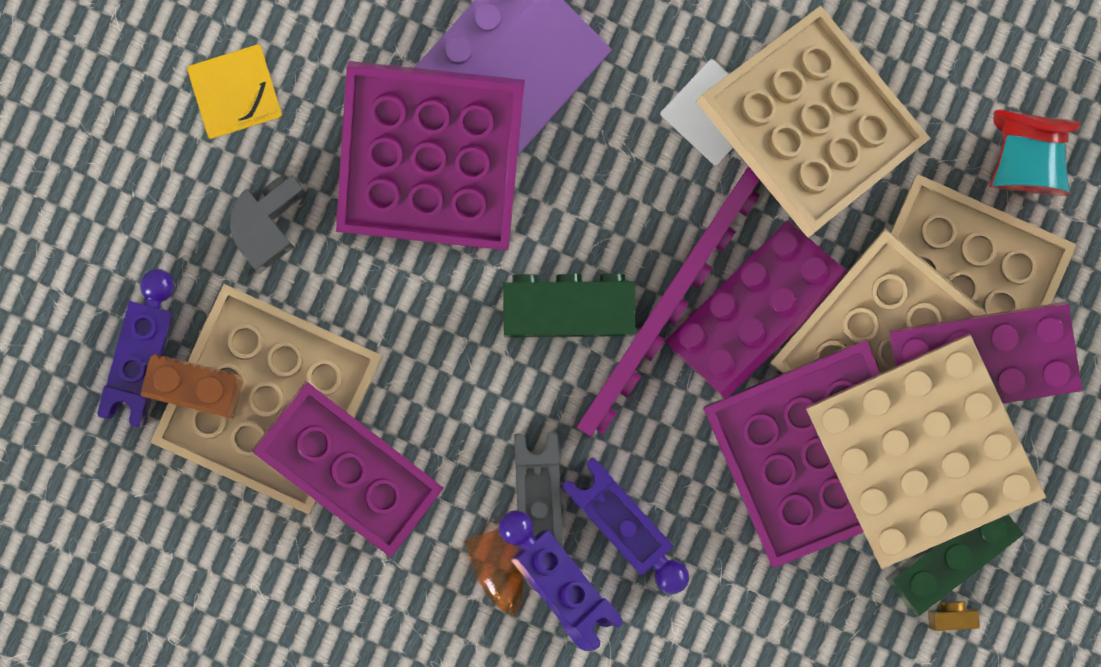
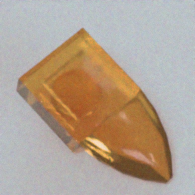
(496, 571)

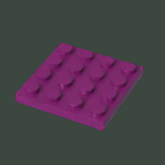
(429, 155)
(781, 460)

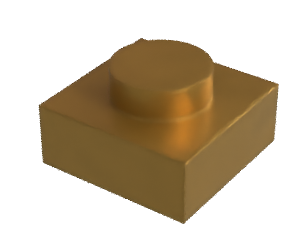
(953, 616)

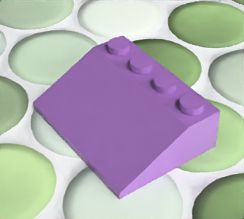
(524, 41)

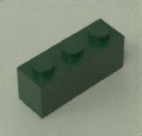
(569, 307)
(945, 566)

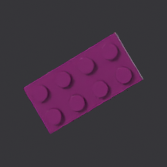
(756, 309)
(1024, 349)
(347, 469)

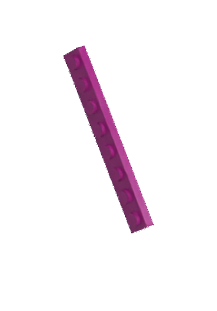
(670, 305)

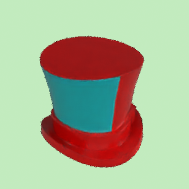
(1032, 153)

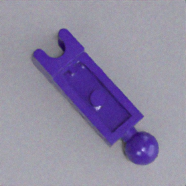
(141, 336)
(628, 529)
(558, 581)

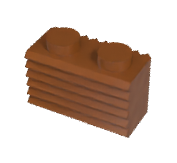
(192, 386)

